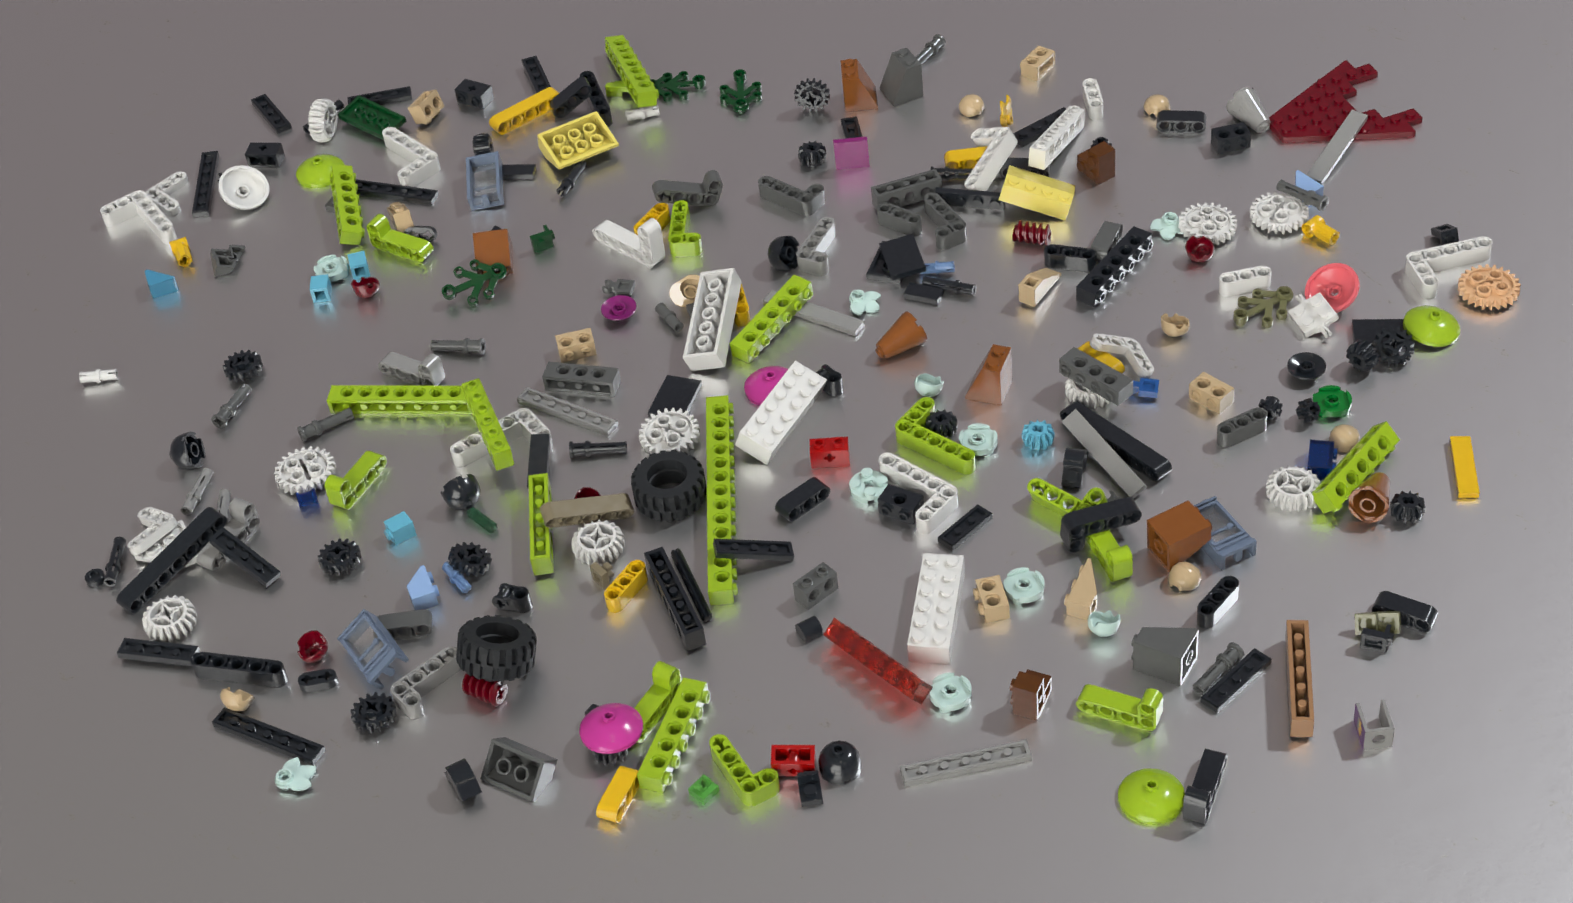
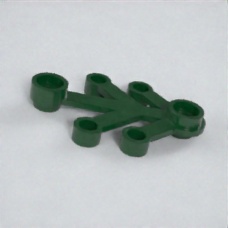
(674, 85)
(740, 104)
(476, 281)

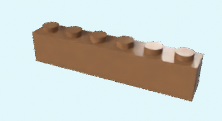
(1299, 678)

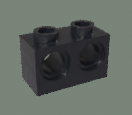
(1230, 138)

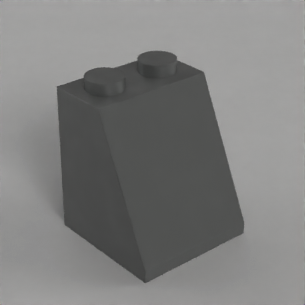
(902, 78)
(1165, 652)

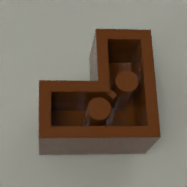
(1098, 162)
(1030, 693)

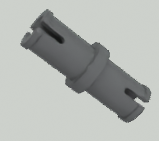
(669, 317)

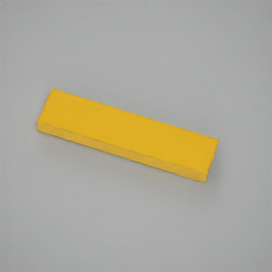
(1464, 467)

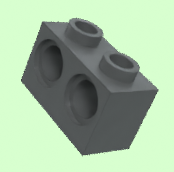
(815, 585)

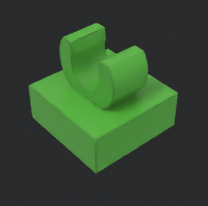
(703, 789)

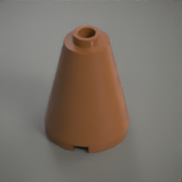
(901, 337)
(1371, 498)

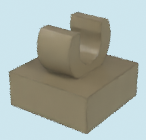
(601, 574)

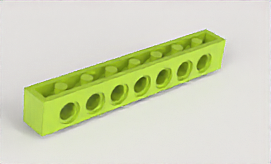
(631, 71)
(397, 399)

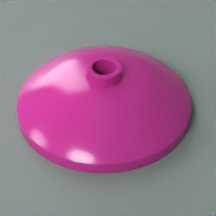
(762, 382)
(611, 728)

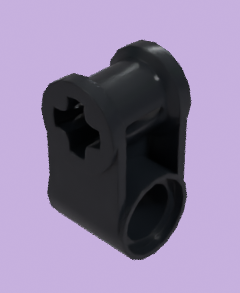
(834, 382)
(514, 598)

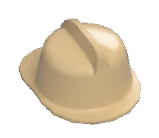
(684, 290)

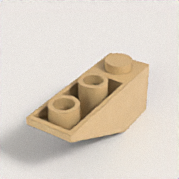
(400, 216)
(1036, 285)
(1083, 593)

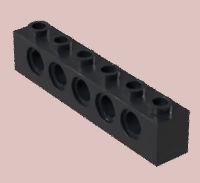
(1114, 266)
(675, 599)

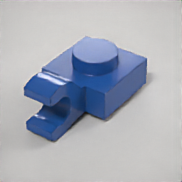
(1146, 387)

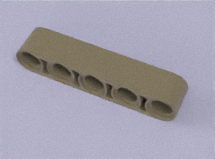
(584, 510)

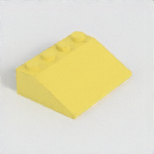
(576, 140)
(1037, 192)

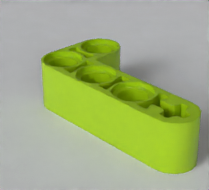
(680, 241)
(396, 242)
(347, 490)
(1063, 498)
(1114, 559)
(659, 696)
(1122, 708)
(749, 787)

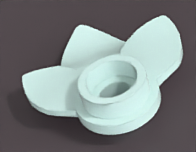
(1167, 225)
(864, 301)
(295, 775)

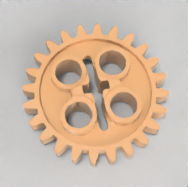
(1489, 287)

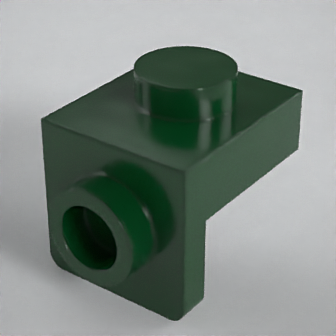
(542, 240)

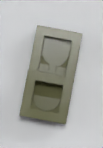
(1378, 621)

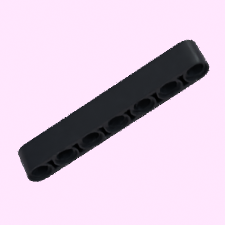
(1126, 446)
(171, 560)

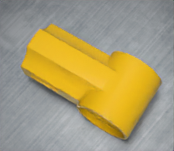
(1317, 227)
(181, 250)

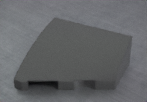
(225, 260)

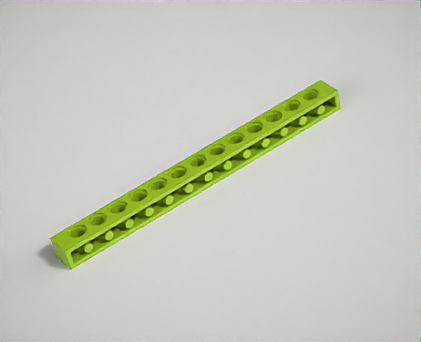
(719, 497)

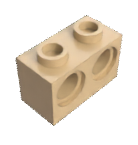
(1037, 63)
(426, 107)
(575, 345)
(1211, 392)
(992, 599)

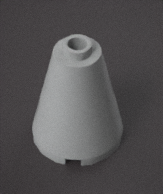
(1249, 109)

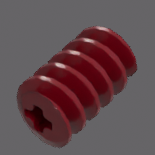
(1032, 233)
(489, 692)

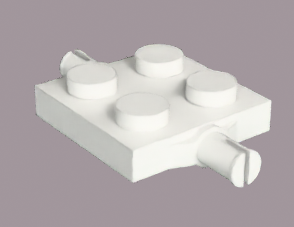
(1313, 315)

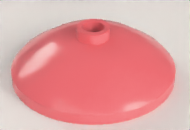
(1331, 280)

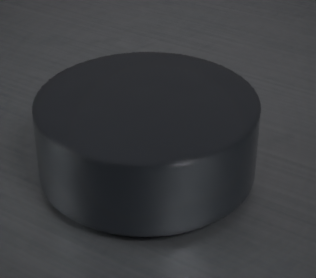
(95, 577)

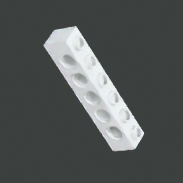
(1056, 137)

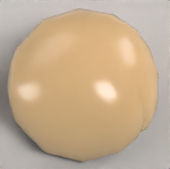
(1155, 104)
(971, 105)
(1175, 325)
(1344, 437)
(1184, 576)
(236, 701)

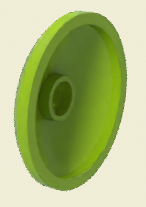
(316, 170)
(1431, 326)
(1149, 804)

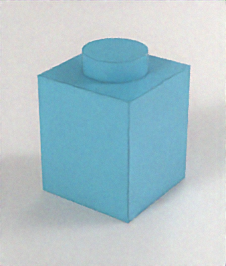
(358, 265)
(320, 288)
(399, 528)

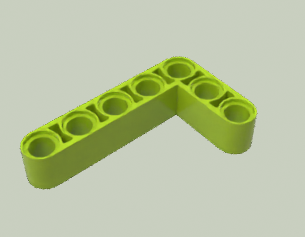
(913, 434)

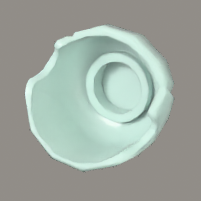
(928, 385)
(1103, 623)

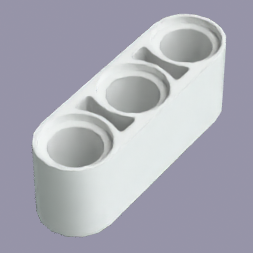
(1092, 99)
(1244, 281)

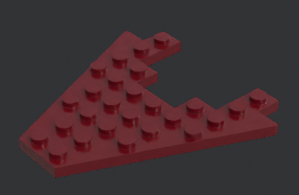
(1323, 108)

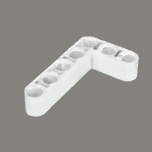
(1000, 144)
(423, 160)
(139, 204)
(645, 247)
(1423, 263)
(517, 424)
(939, 494)

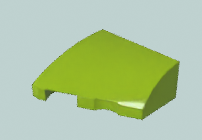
(615, 89)

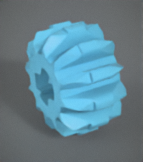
(1038, 435)

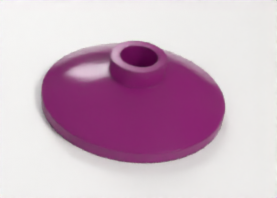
(618, 307)

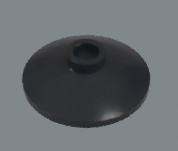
(1306, 366)

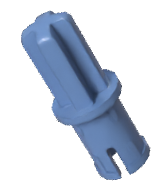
(939, 267)
(456, 577)

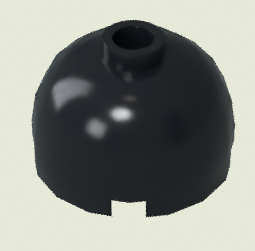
(783, 253)
(187, 451)
(461, 492)
(839, 762)

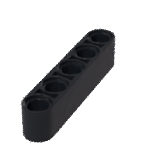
(597, 99)
(239, 669)

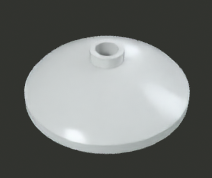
(245, 180)

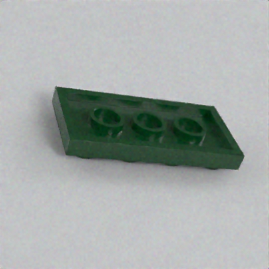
(370, 116)

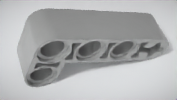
(811, 254)
(424, 373)
(242, 525)
(423, 679)

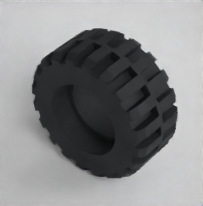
(671, 502)
(496, 648)

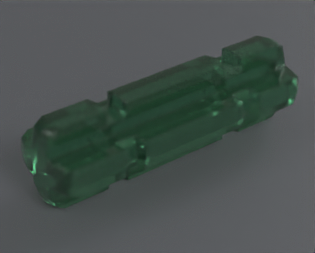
(482, 520)

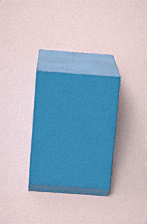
(160, 283)

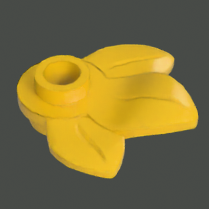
(1006, 117)

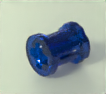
(307, 498)

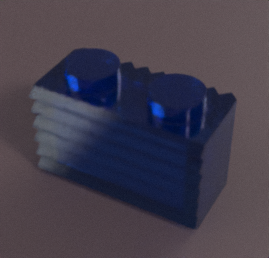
(1321, 458)

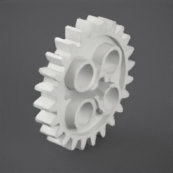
(1278, 212)
(1208, 221)
(669, 432)
(291, 476)

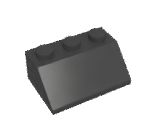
(518, 768)

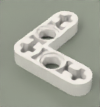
(174, 182)
(1128, 347)
(158, 524)

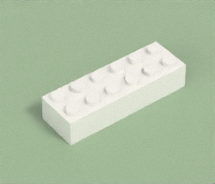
(712, 319)
(780, 412)
(936, 609)

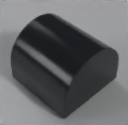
(809, 629)

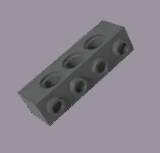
(907, 189)
(1096, 376)
(581, 379)

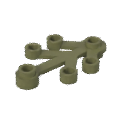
(1283, 295)

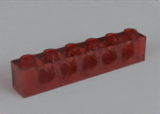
(878, 661)

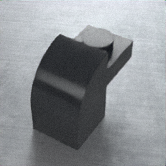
(1073, 467)
(462, 779)

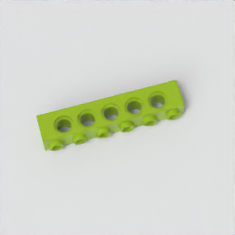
(346, 205)
(771, 319)
(488, 424)
(1355, 467)
(540, 536)
(673, 735)

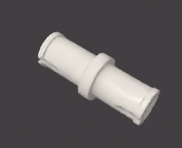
(642, 113)
(98, 376)

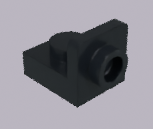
(1446, 233)
(1376, 640)
(810, 788)

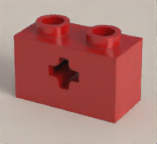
(829, 452)
(793, 759)

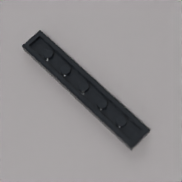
(205, 184)
(396, 192)
(269, 736)

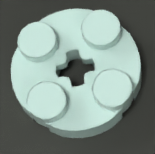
(339, 267)
(987, 442)
(864, 478)
(1028, 594)
(954, 701)

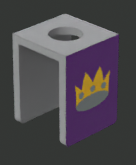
(1366, 735)

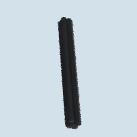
(691, 585)

